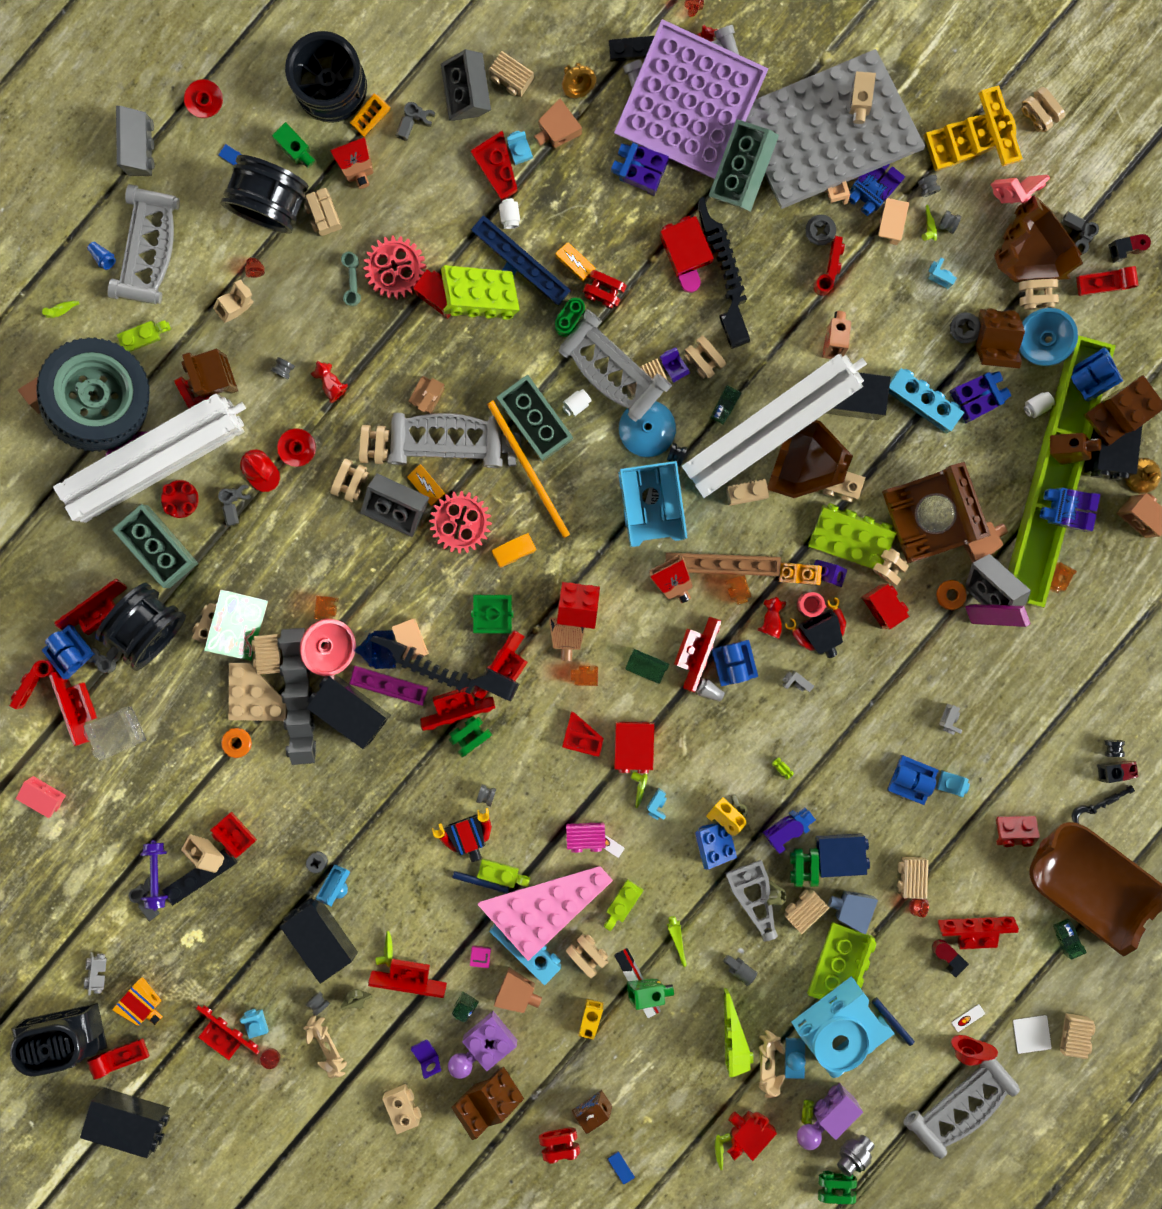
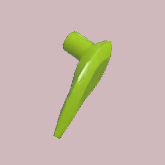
(931, 227)
(59, 309)
(642, 779)
(388, 952)
(719, 1150)

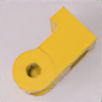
(728, 817)
(590, 1019)

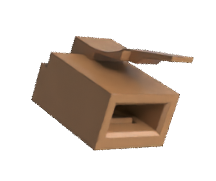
(427, 394)

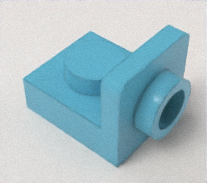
(519, 147)
(941, 277)
(953, 784)
(657, 801)
(254, 1023)

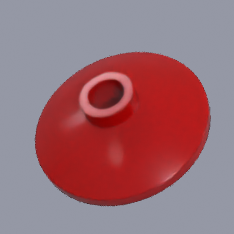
(201, 90)
(290, 440)

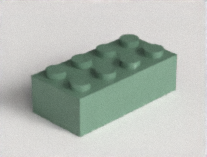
(743, 165)
(535, 418)
(155, 546)

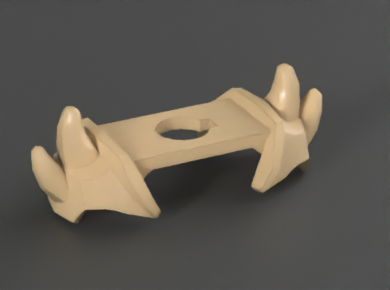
(333, 1060)
(768, 1079)

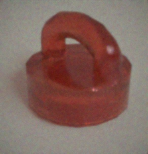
(693, 6)
(254, 269)
(919, 907)
(270, 1058)

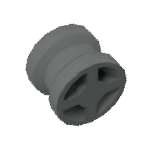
(929, 185)
(949, 222)
(282, 368)
(486, 795)
(320, 860)
(317, 1003)

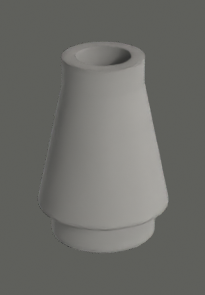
(709, 690)

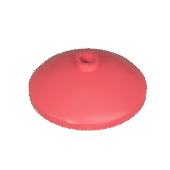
(337, 650)

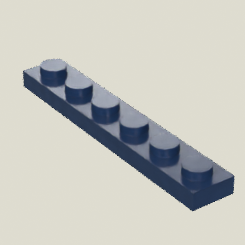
(520, 260)

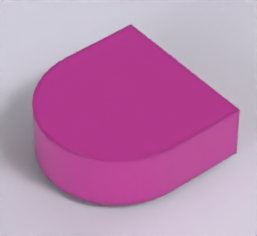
(690, 281)

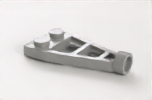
(745, 877)

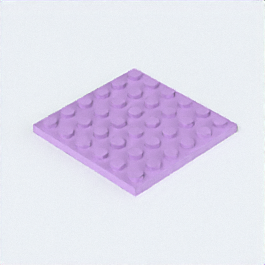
(689, 98)

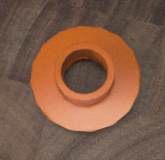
(961, 594)
(227, 742)

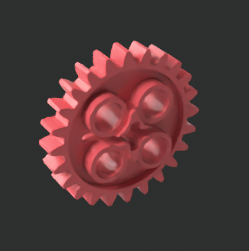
(389, 250)
(444, 517)

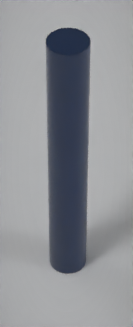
(480, 882)
(893, 1022)

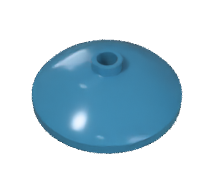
(1044, 324)
(648, 442)

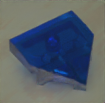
(375, 654)

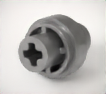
(855, 1155)

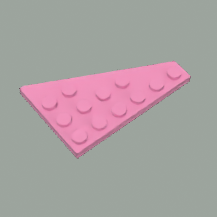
(540, 911)

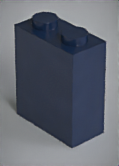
(842, 855)

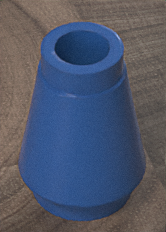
(102, 256)

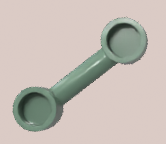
(351, 296)

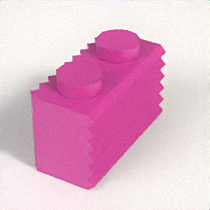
(585, 836)

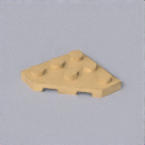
(253, 696)

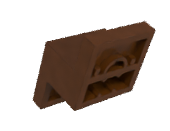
(1000, 338)
(209, 373)
(1124, 410)
(487, 1103)

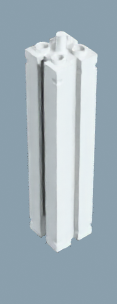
(775, 423)
(150, 458)

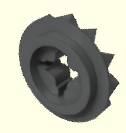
(818, 221)
(972, 323)

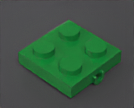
(492, 613)

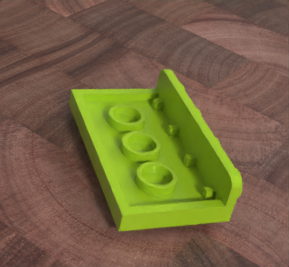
(479, 292)
(851, 536)
(842, 956)

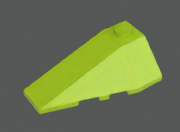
(736, 1048)

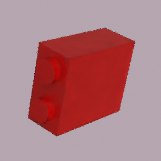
(686, 245)
(634, 746)

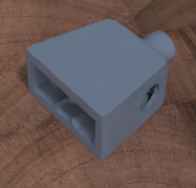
(854, 909)

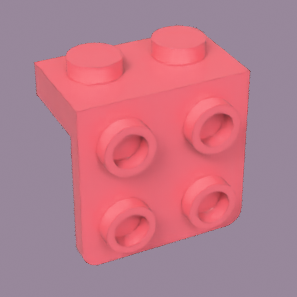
(1013, 191)

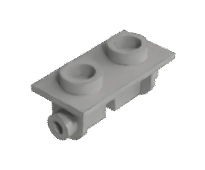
(95, 965)

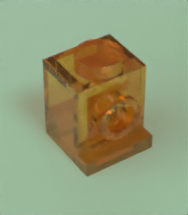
(1066, 572)
(738, 589)
(325, 607)
(585, 676)

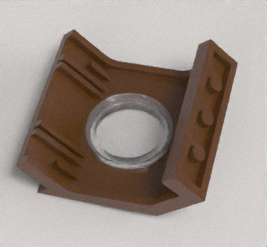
(936, 513)

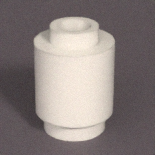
(509, 214)
(576, 403)
(1039, 404)

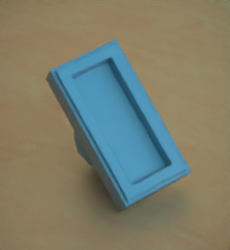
(334, 886)
(794, 1058)

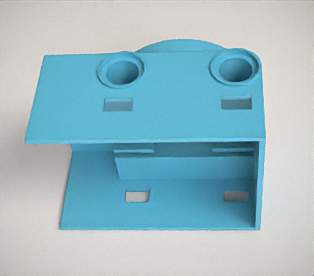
(655, 520)
(846, 1017)

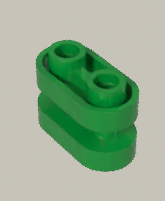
(569, 317)
(471, 725)
(798, 876)
(843, 1194)

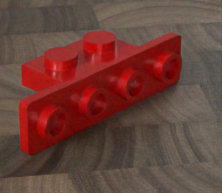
(94, 609)
(695, 652)
(506, 661)
(74, 705)
(455, 706)
(978, 932)
(408, 978)
(222, 1038)

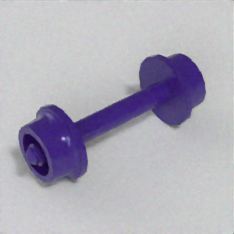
(155, 900)

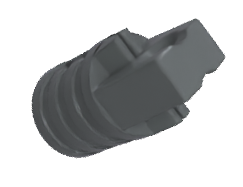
(740, 970)

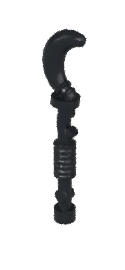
(1107, 801)

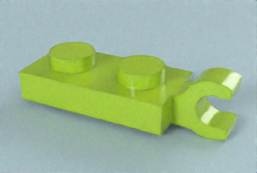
(142, 335)
(501, 874)
(622, 903)

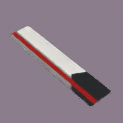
(632, 973)

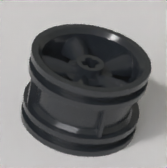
(305, 56)
(264, 194)
(140, 626)

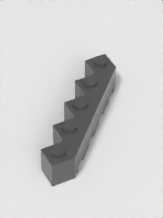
(297, 692)

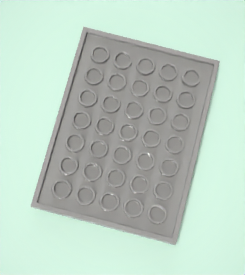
(817, 134)

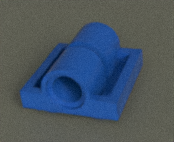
(1096, 375)
(67, 651)
(734, 663)
(913, 780)
(715, 845)

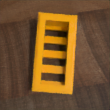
(370, 104)

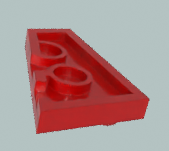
(495, 163)

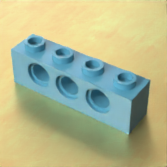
(928, 411)
(544, 971)

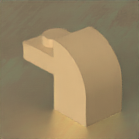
(234, 303)

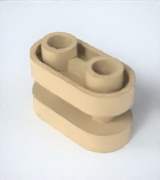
(1042, 109)
(1047, 300)
(693, 356)
(380, 453)
(359, 475)
(893, 559)
(587, 944)

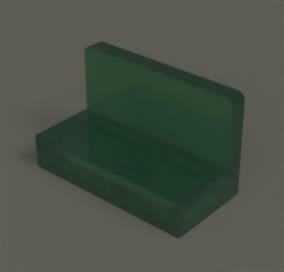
(646, 666)

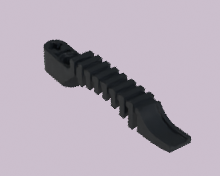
(732, 320)
(490, 681)

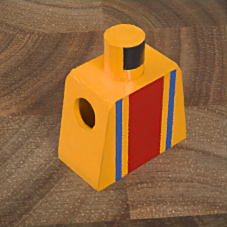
(139, 1004)

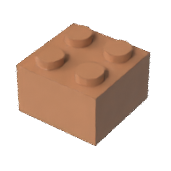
(1143, 515)

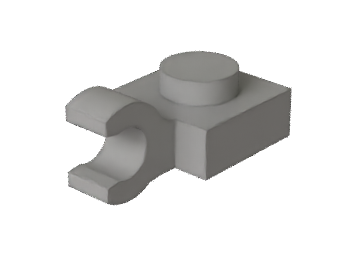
(507, 449)

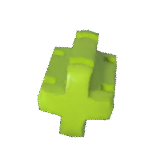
(782, 768)
(807, 1111)

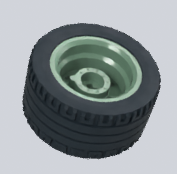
(93, 360)

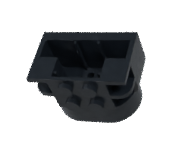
(57, 1040)

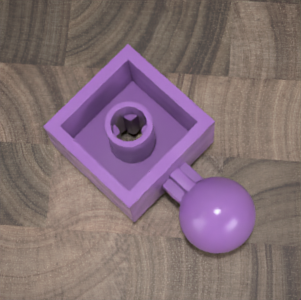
(479, 1049)
(833, 1114)

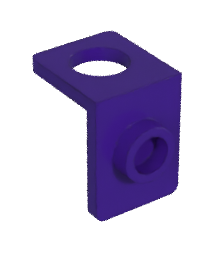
(830, 573)
(426, 1055)

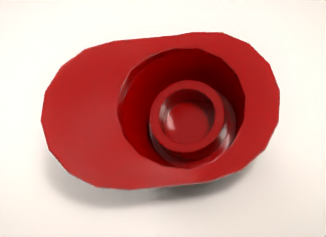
(260, 470)
(972, 1051)

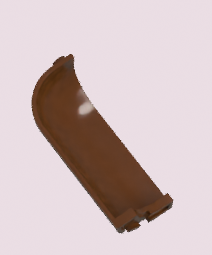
(1096, 885)

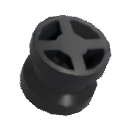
(677, 454)
(1114, 748)

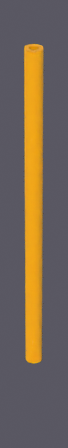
(528, 469)

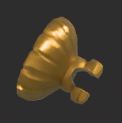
(578, 81)
(1141, 482)

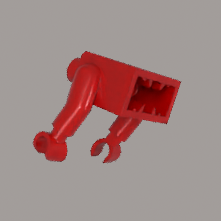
(750, 1133)

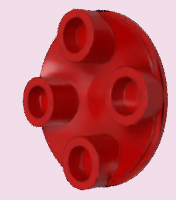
(179, 499)

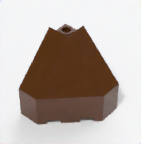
(1037, 245)
(809, 462)

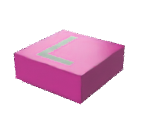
(480, 956)

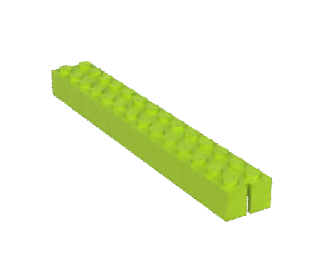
(1037, 540)

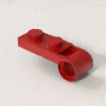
(833, 268)
(1107, 281)
(29, 683)
(117, 1058)

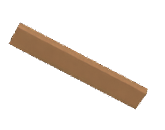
(730, 564)

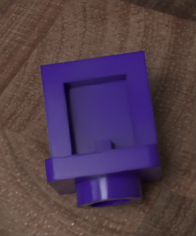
(674, 365)

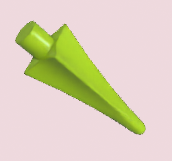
(675, 930)

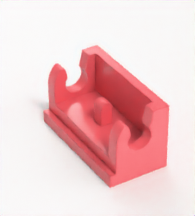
(40, 796)

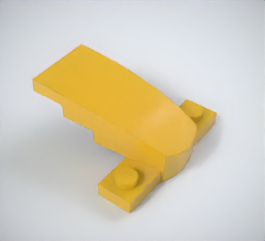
(976, 135)

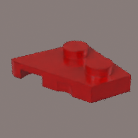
(582, 737)

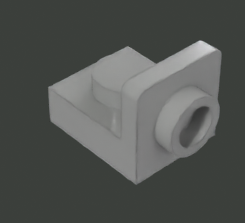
(801, 683)
(950, 717)

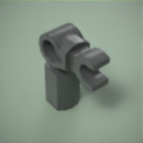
(412, 112)
(1088, 230)
(228, 496)
(106, 664)
(142, 891)

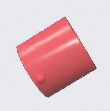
(811, 604)

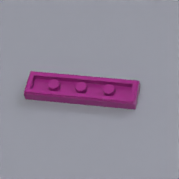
(998, 615)
(388, 685)

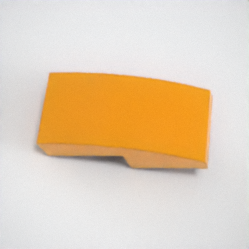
(513, 550)
(800, 573)

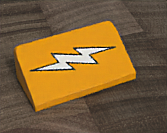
(574, 262)
(426, 484)

